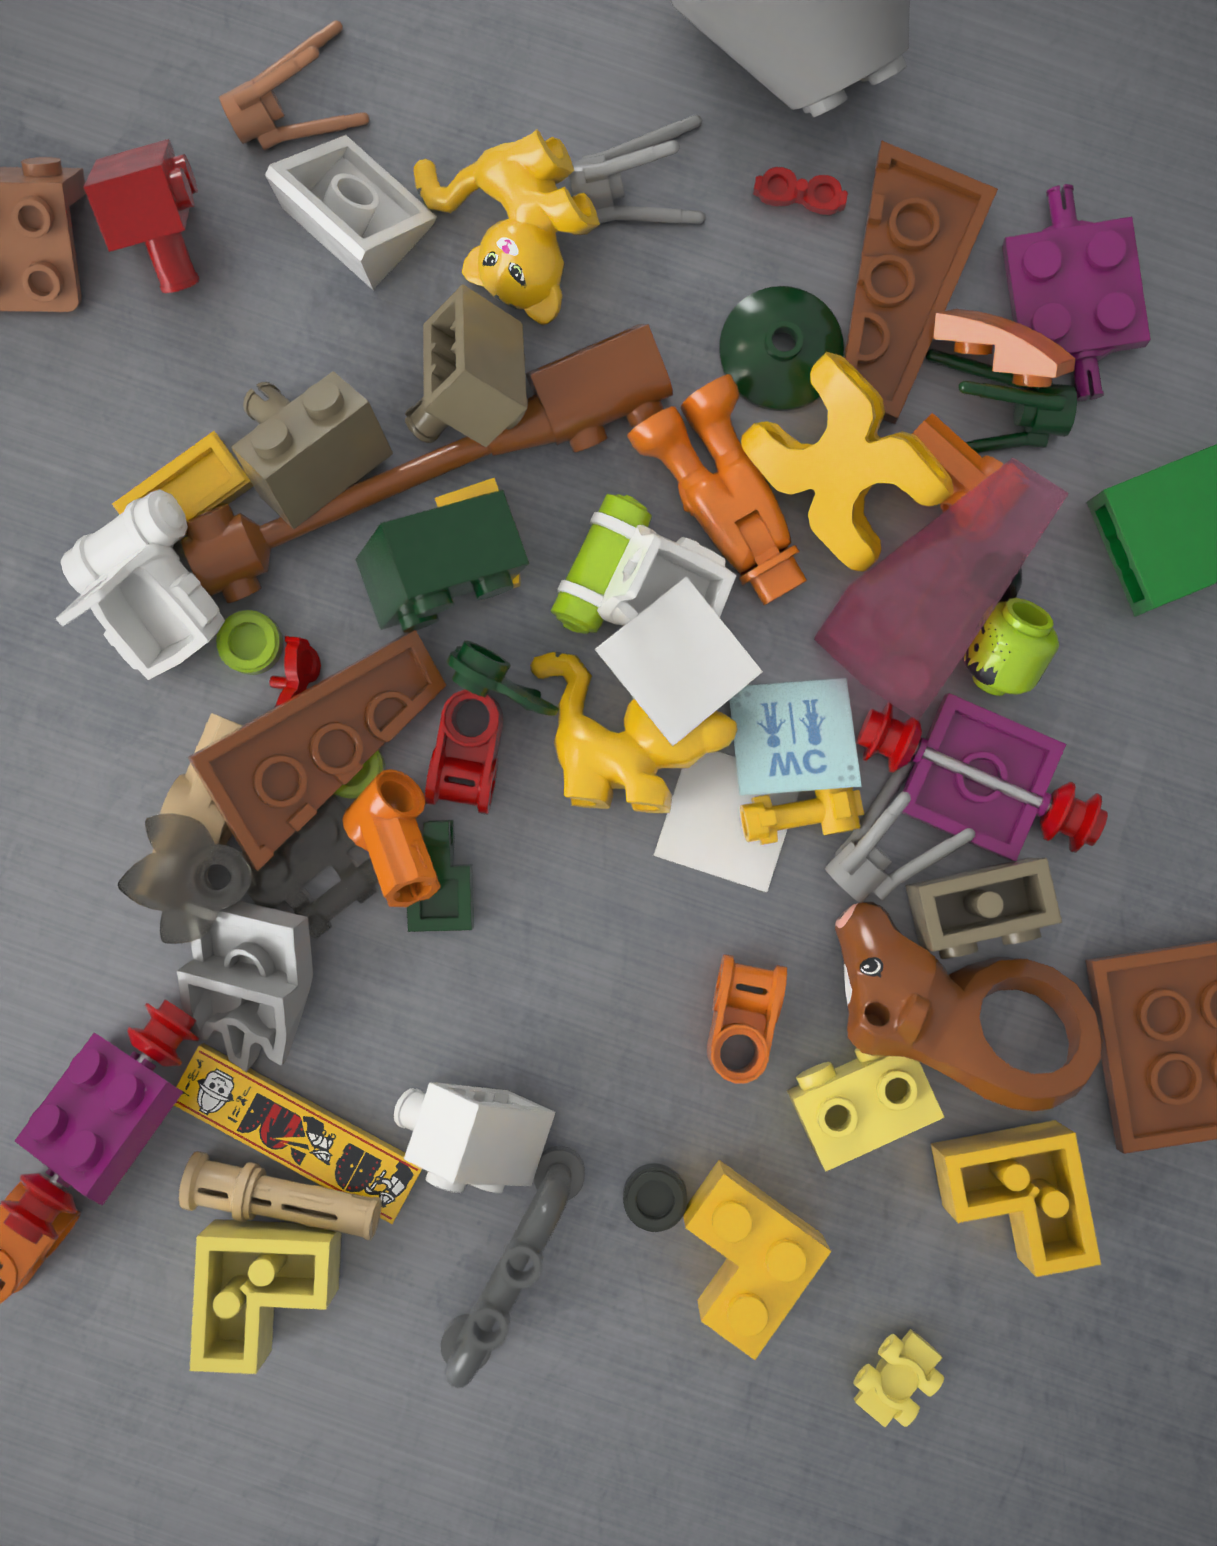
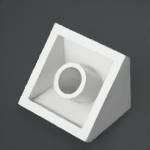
(351, 206)

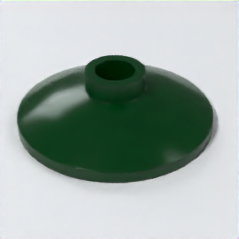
(760, 370)

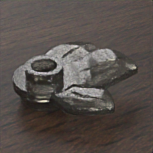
(177, 878)

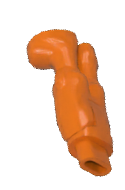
(734, 502)

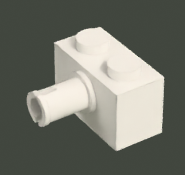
(473, 1136)

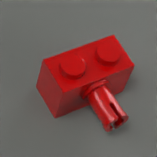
(147, 200)

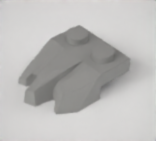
(249, 981)

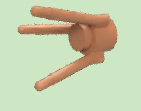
(255, 108)

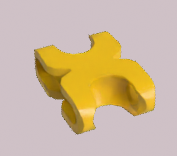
(846, 462)

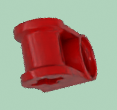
(465, 756)

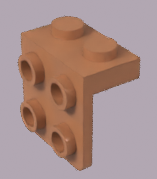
(38, 237)

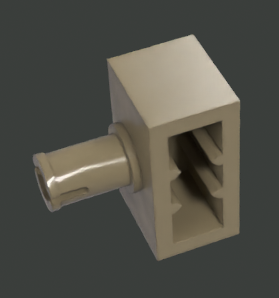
(470, 371)
(310, 446)

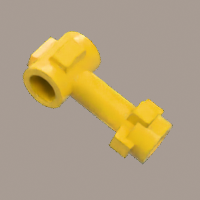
(834, 808)

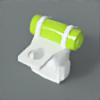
(630, 567)

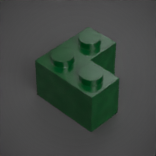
(430, 557)

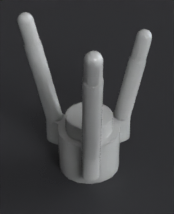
(601, 180)
(862, 864)

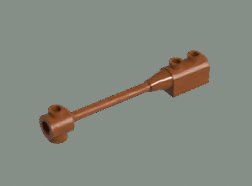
(568, 404)

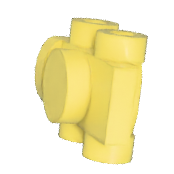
(901, 1370)

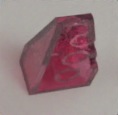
(928, 599)

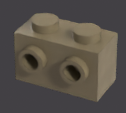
(984, 904)

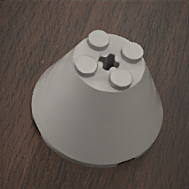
(807, 46)

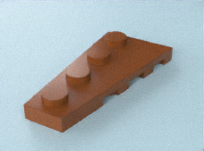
(910, 263)
(300, 753)

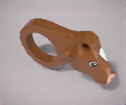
(914, 1009)

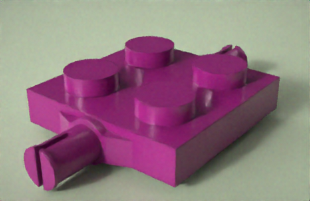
(1079, 287)

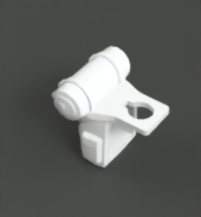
(140, 588)

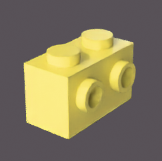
(862, 1105)

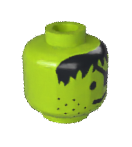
(1012, 648)

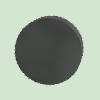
(655, 1197)

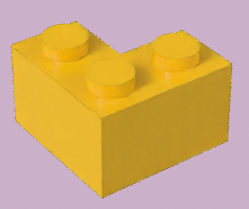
(1032, 1177)
(767, 1256)

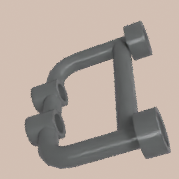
(470, 1336)

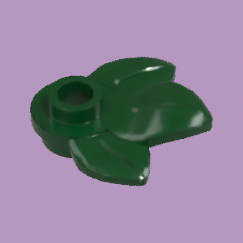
(483, 670)

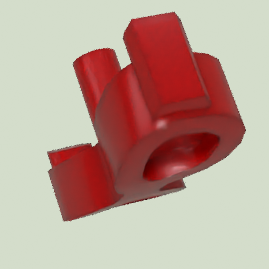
(820, 195)
(300, 666)

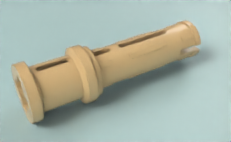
(251, 1192)

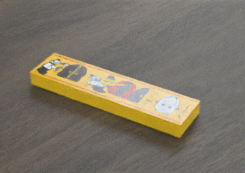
(294, 1131)

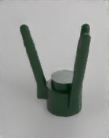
(1038, 409)

